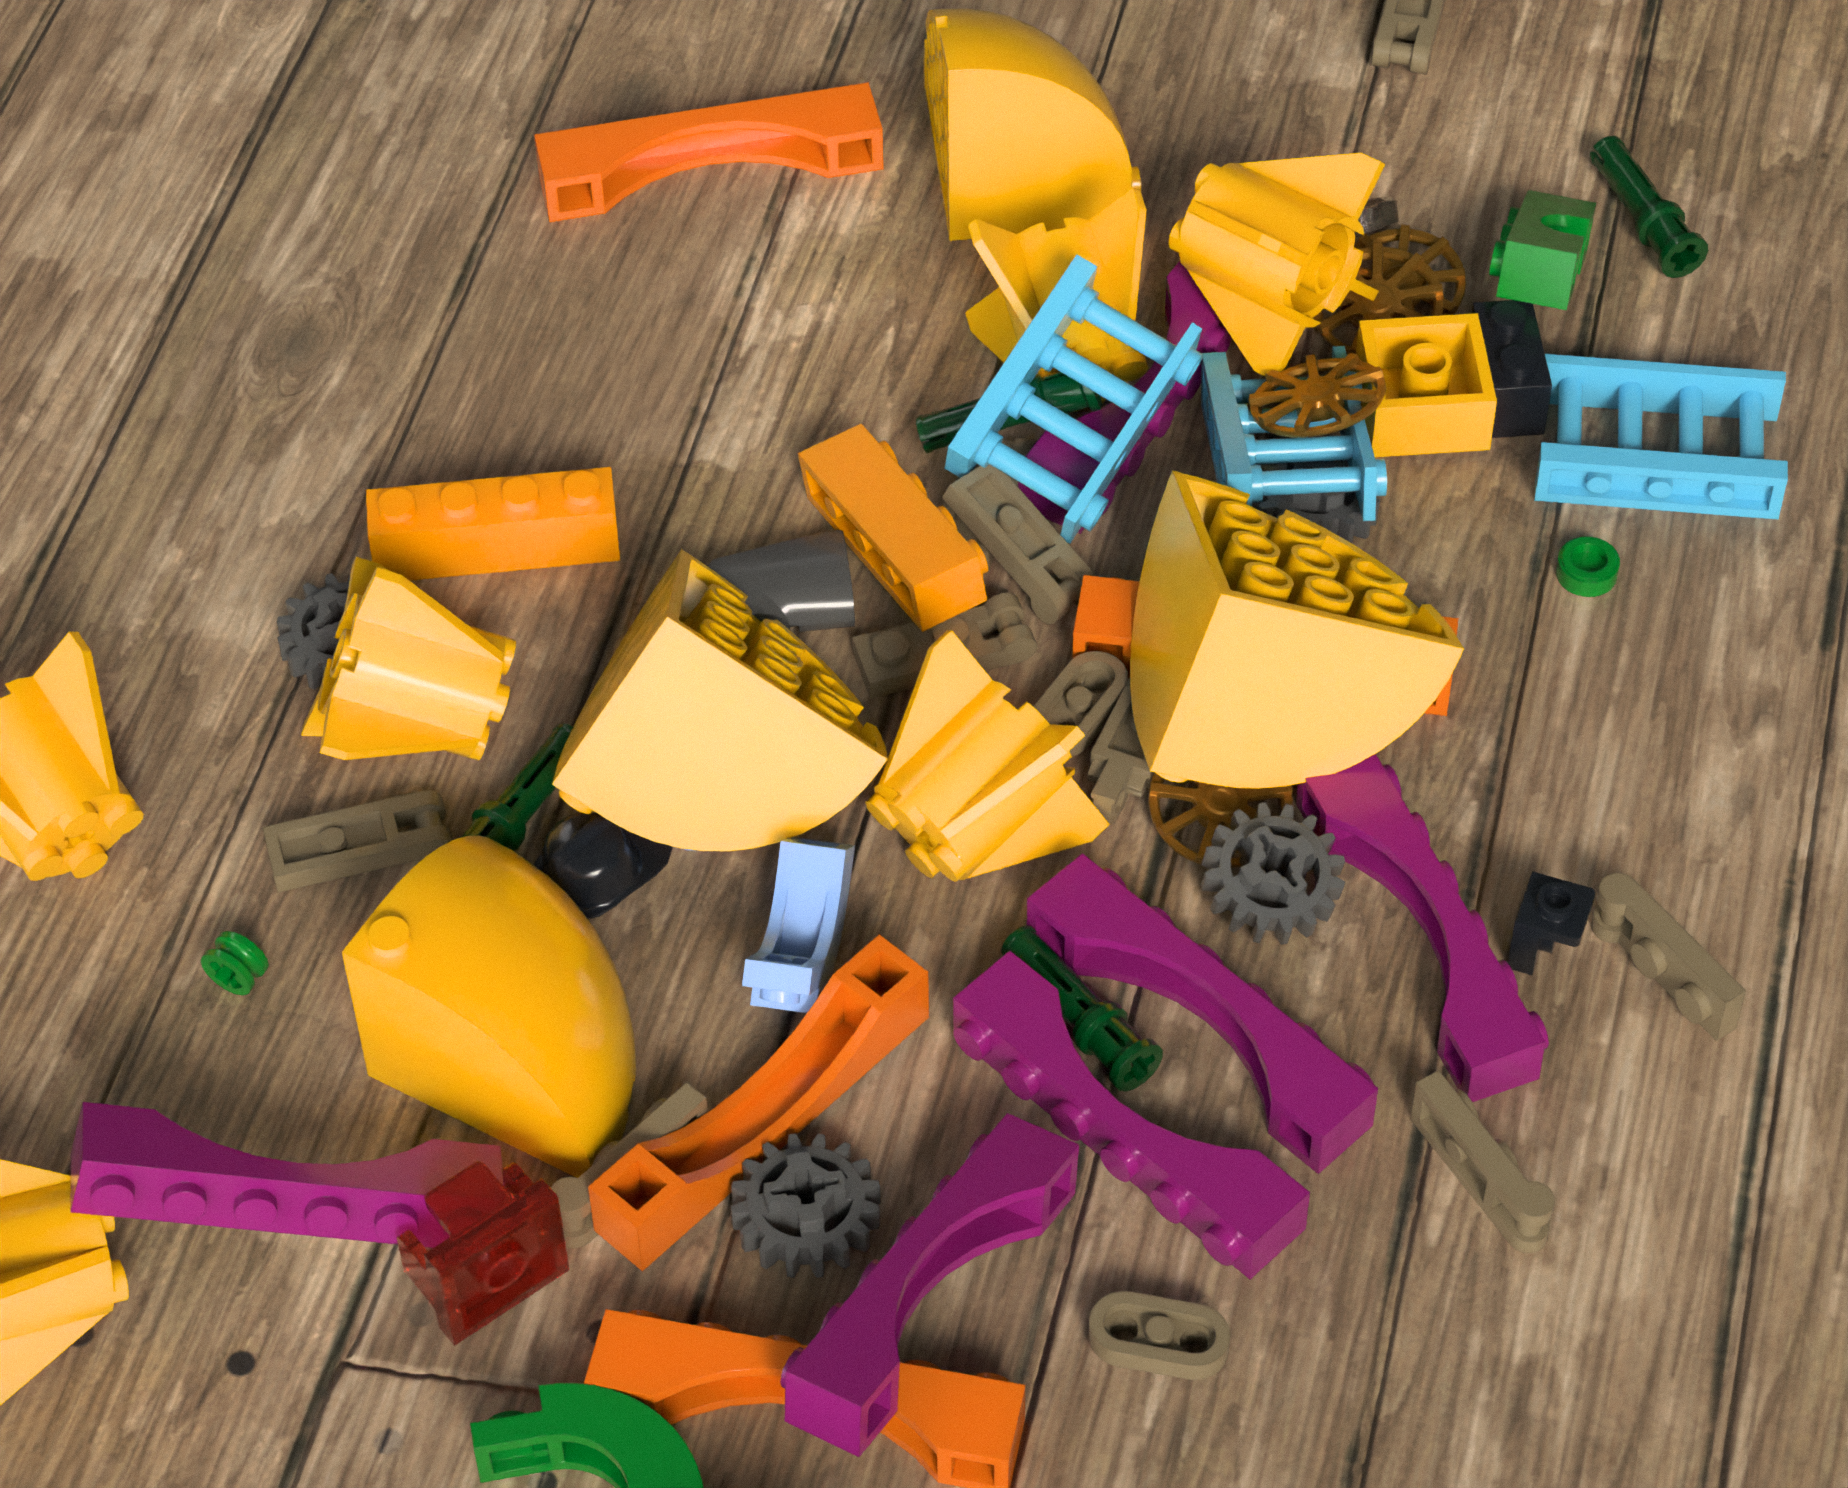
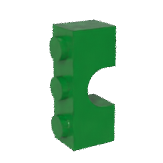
(1542, 249)

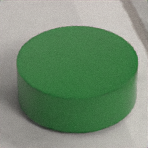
(1587, 566)

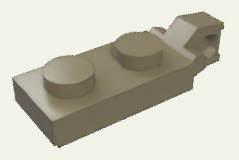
(1118, 761)

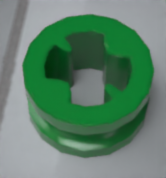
(234, 963)

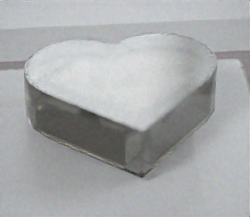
(1378, 213)

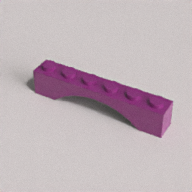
(1183, 306)
(1105, 931)
(1484, 1027)
(153, 1169)
(1002, 1194)
(1224, 1195)

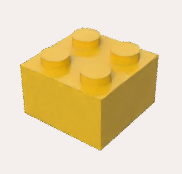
(1435, 385)

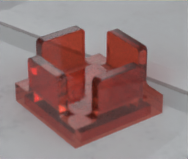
(498, 1249)

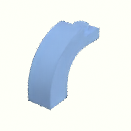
(802, 925)

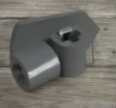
(795, 581)

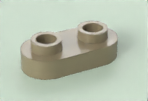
(1071, 702)
(1160, 1332)

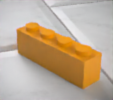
(494, 524)
(894, 526)

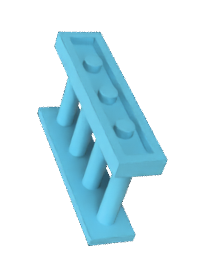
(1046, 349)
(1237, 452)
(1659, 478)

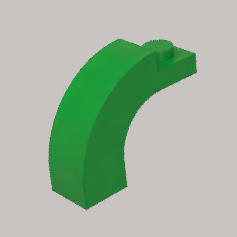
(587, 1432)

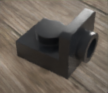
(1548, 914)

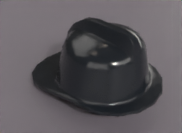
(599, 861)

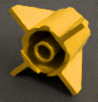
(1276, 246)
(1034, 261)
(407, 675)
(59, 771)
(976, 776)
(51, 1272)

